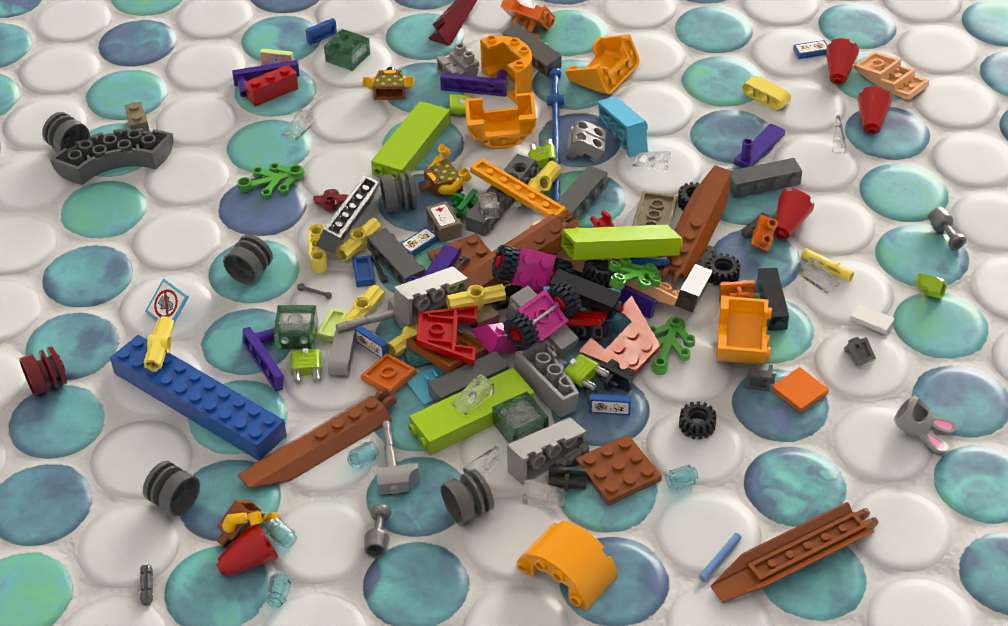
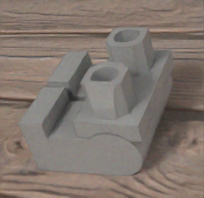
(459, 62)
(586, 139)

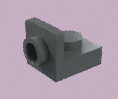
(860, 350)
(760, 379)

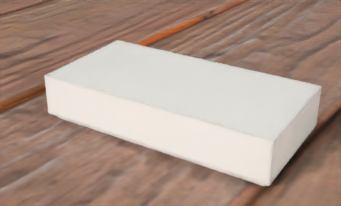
(872, 319)

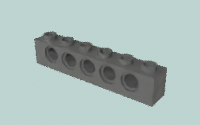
(521, 168)
(348, 214)

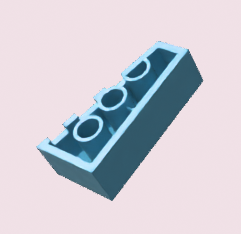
(624, 125)

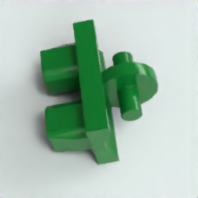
(464, 203)

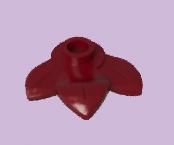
(330, 199)

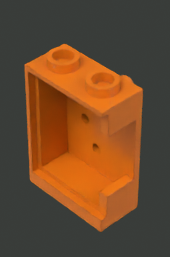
(539, 16)

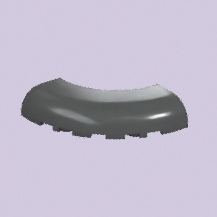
(112, 151)

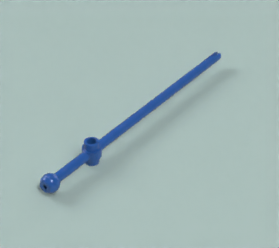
(554, 101)

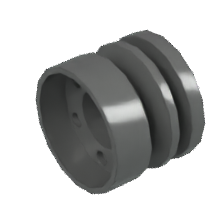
(63, 131)
(398, 192)
(247, 259)
(171, 488)
(467, 496)

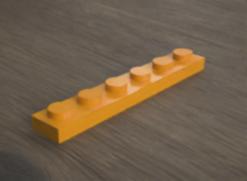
(516, 189)

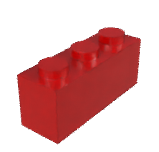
(271, 85)

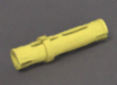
(833, 268)

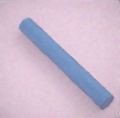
(721, 555)

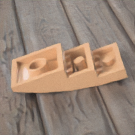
(890, 75)

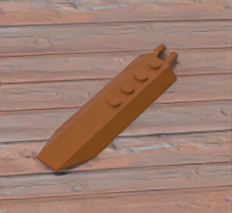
(699, 222)
(542, 237)
(321, 442)
(793, 551)

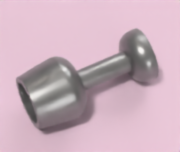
(941, 221)
(376, 539)

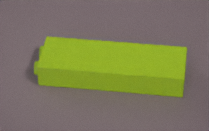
(411, 140)
(621, 242)
(445, 425)

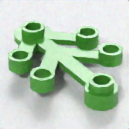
(292, 174)
(632, 272)
(673, 326)

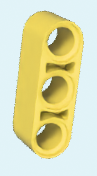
(766, 92)
(317, 255)

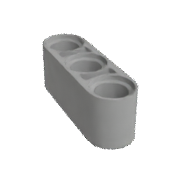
(342, 353)

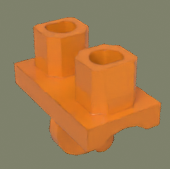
(763, 233)
(737, 289)

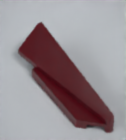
(451, 21)

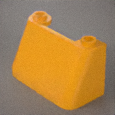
(612, 64)

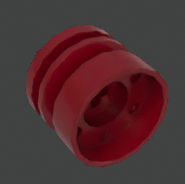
(43, 370)

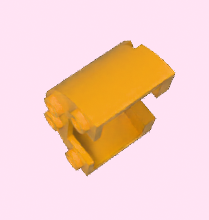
(510, 55)
(502, 126)
(743, 330)
(571, 558)

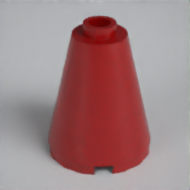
(840, 59)
(873, 108)
(791, 212)
(246, 552)

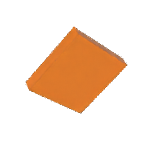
(388, 373)
(800, 389)

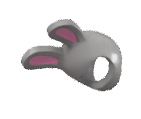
(918, 420)

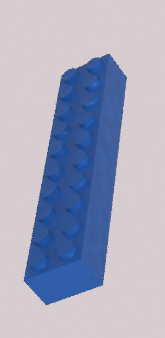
(202, 399)

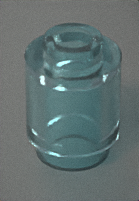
(362, 455)
(681, 477)
(280, 533)
(277, 590)

